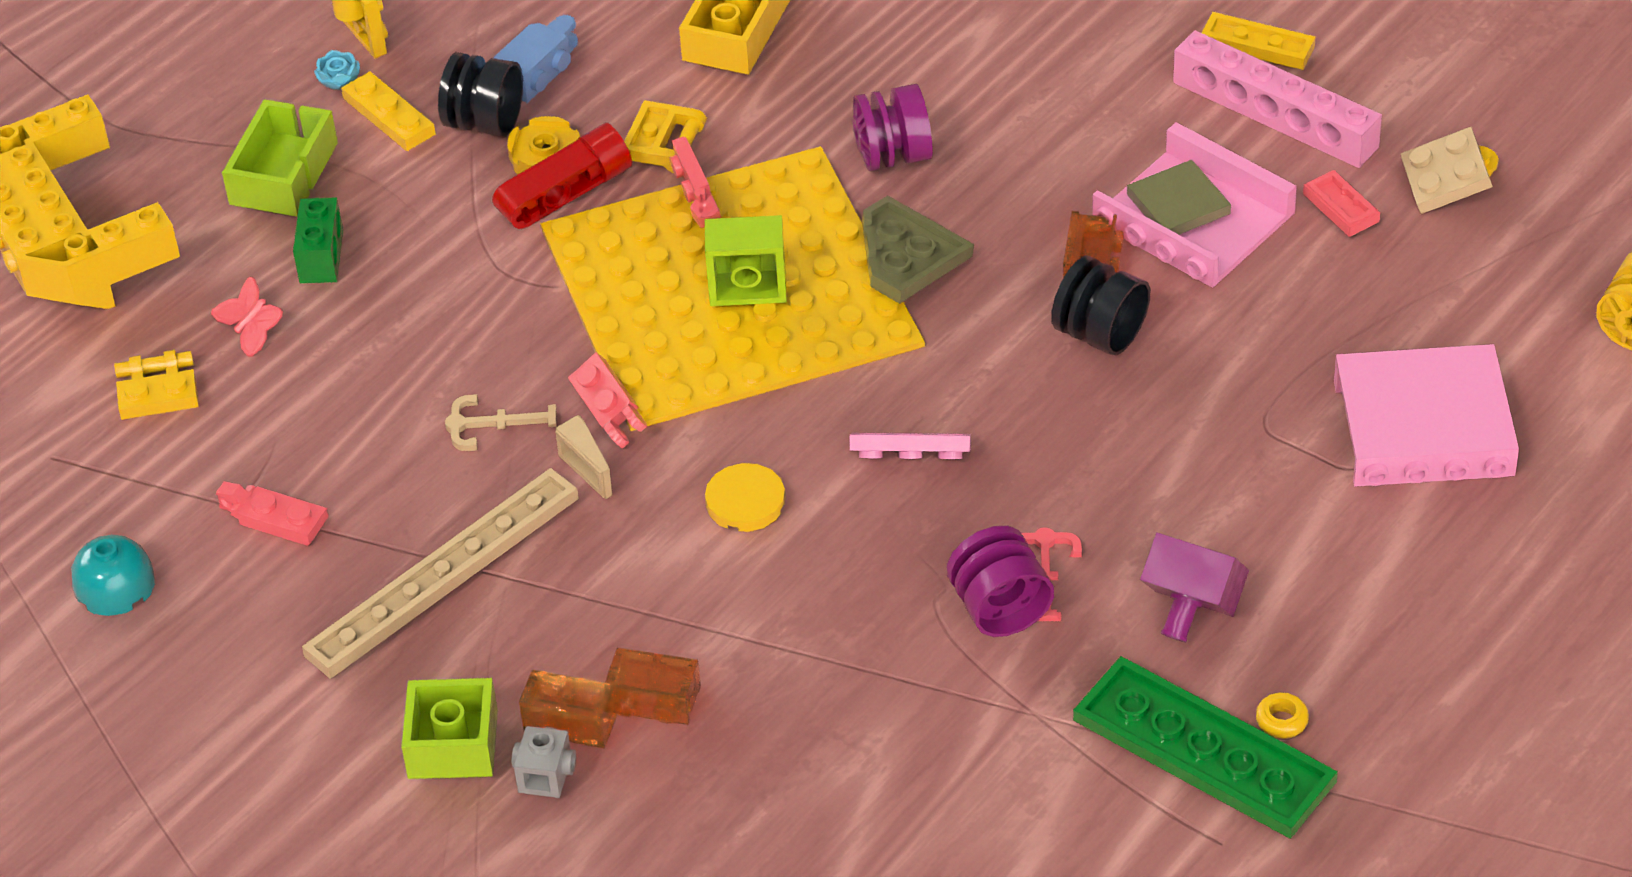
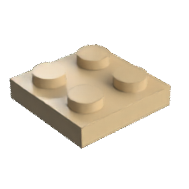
(1446, 170)

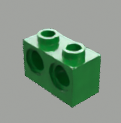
(318, 240)

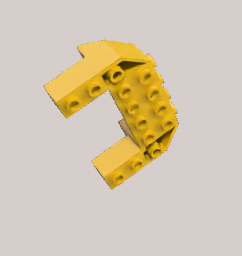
(42, 231)

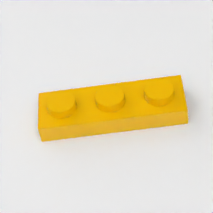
(1261, 40)
(388, 111)

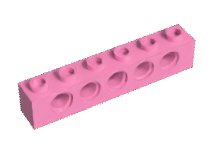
(1277, 99)

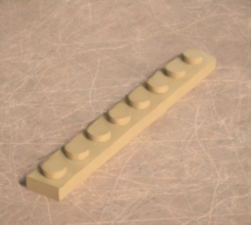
(439, 573)

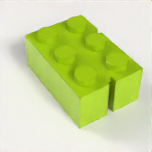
(274, 163)

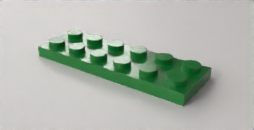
(1205, 746)

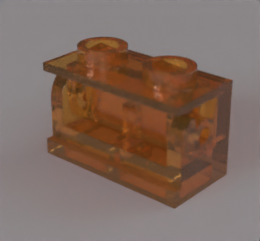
(1092, 237)
(653, 685)
(569, 705)

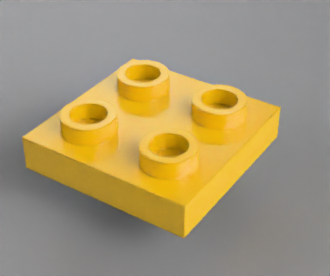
(364, 22)

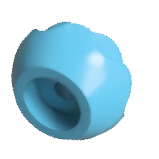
(337, 69)

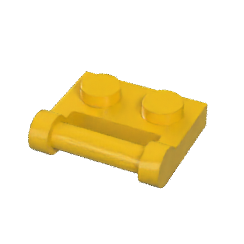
(654, 127)

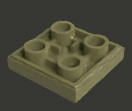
(1179, 198)

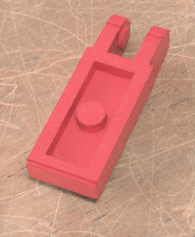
(606, 398)

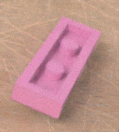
(910, 444)

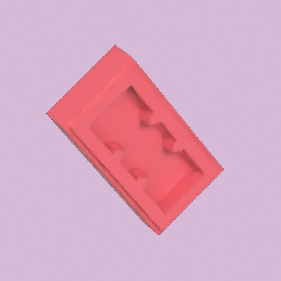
(1341, 203)

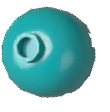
(111, 575)

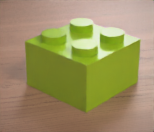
(745, 260)
(449, 728)

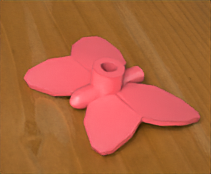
(251, 317)

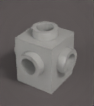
(543, 761)

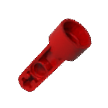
(563, 176)

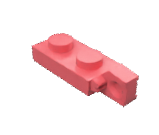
(695, 183)
(272, 512)

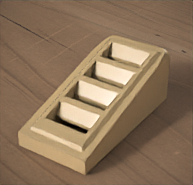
(582, 454)

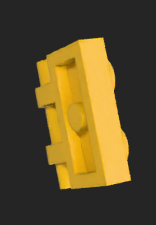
(156, 393)

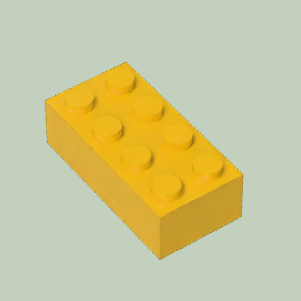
(729, 32)

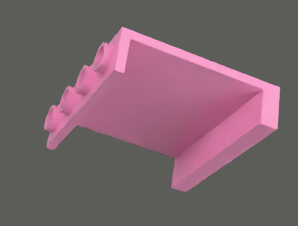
(1211, 251)
(1427, 415)

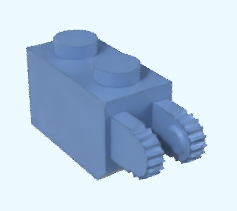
(541, 53)

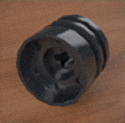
(480, 94)
(1100, 305)

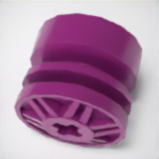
(897, 126)
(1000, 581)

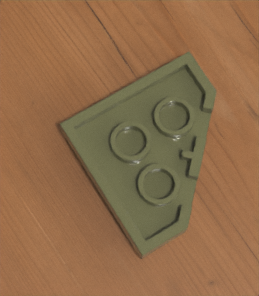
(908, 249)

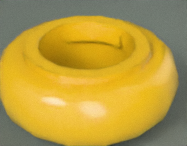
(1285, 703)

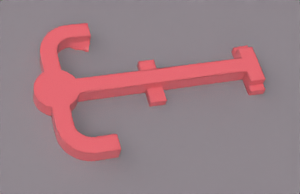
(1045, 539)

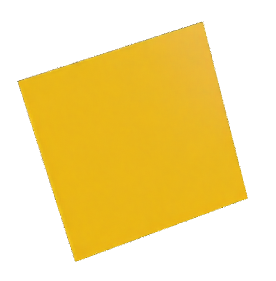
(647, 306)

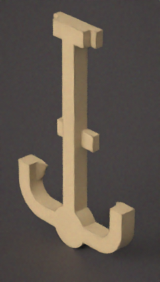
(458, 423)

